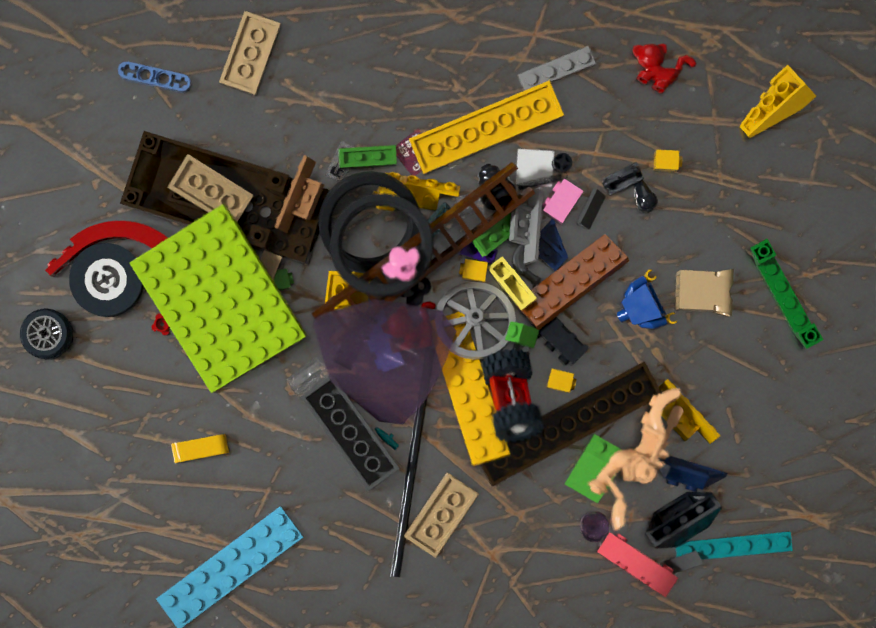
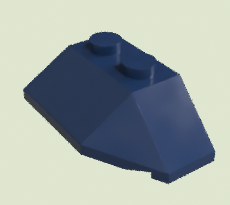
(689, 473)

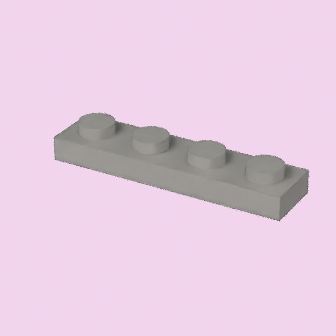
(557, 68)

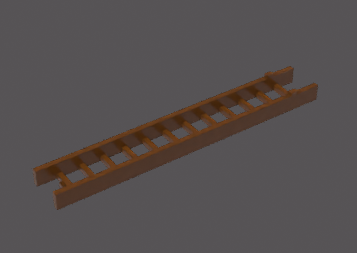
(438, 224)

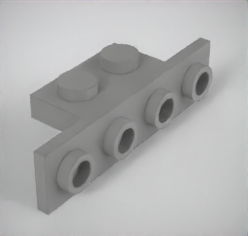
(526, 226)

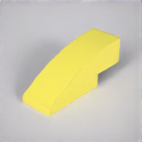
(511, 283)

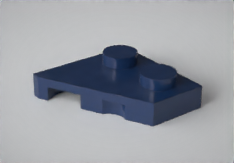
(551, 246)

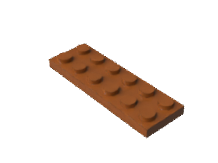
(574, 280)

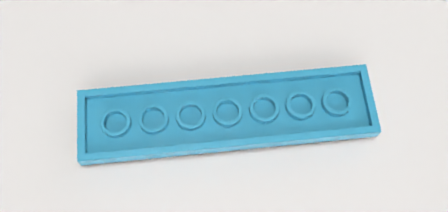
(229, 568)

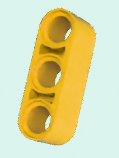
(200, 448)

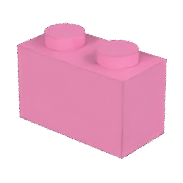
(562, 201)

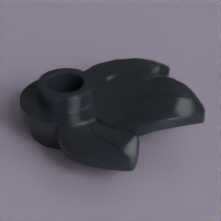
(415, 295)

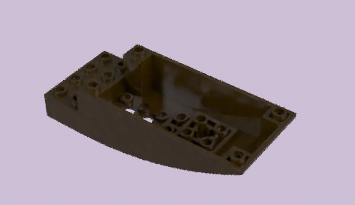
(160, 159)

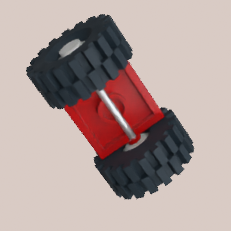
(514, 413)

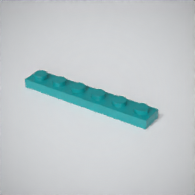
(738, 545)

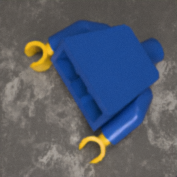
(643, 305)

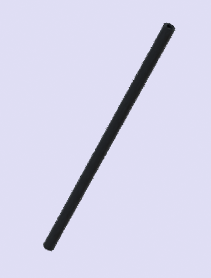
(408, 489)

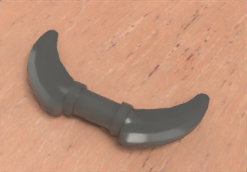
(521, 269)

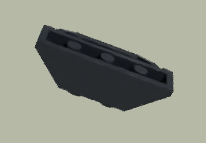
(682, 519)

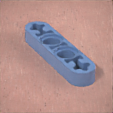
(154, 78)

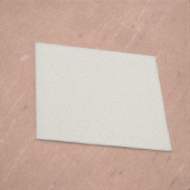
(534, 165)

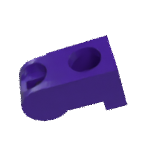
(471, 252)

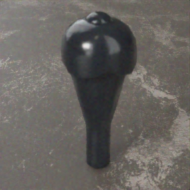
(645, 198)

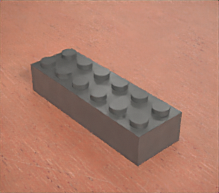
(350, 433)

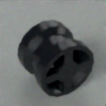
(564, 161)

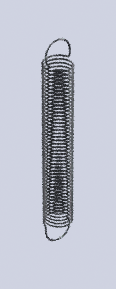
(538, 184)

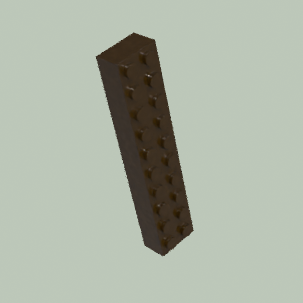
(577, 420)

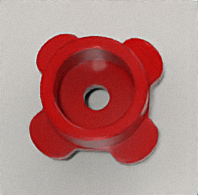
(157, 325)

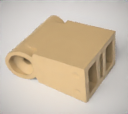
(704, 291)

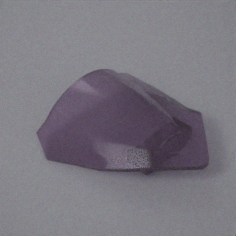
(385, 354)

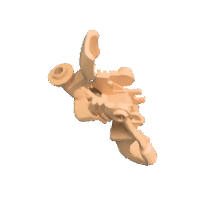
(642, 462)

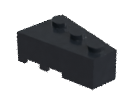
(562, 341)

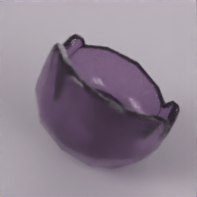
(594, 526)

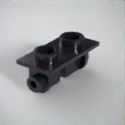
(623, 178)

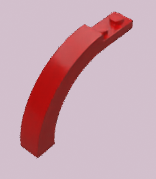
(103, 232)

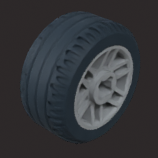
(39, 322)

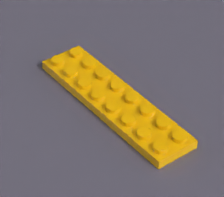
(486, 127)
(472, 402)

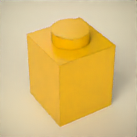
(667, 161)
(473, 270)
(561, 381)

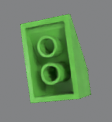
(590, 464)

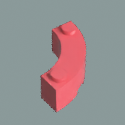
(637, 564)

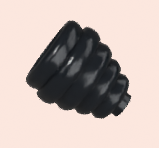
(498, 191)

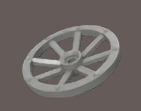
(476, 324)

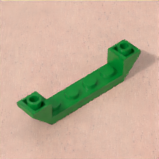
(784, 295)

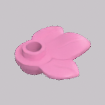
(400, 262)

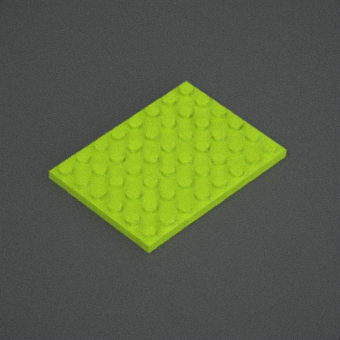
(218, 298)

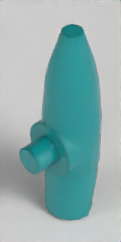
(387, 438)

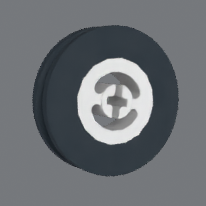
(95, 260)

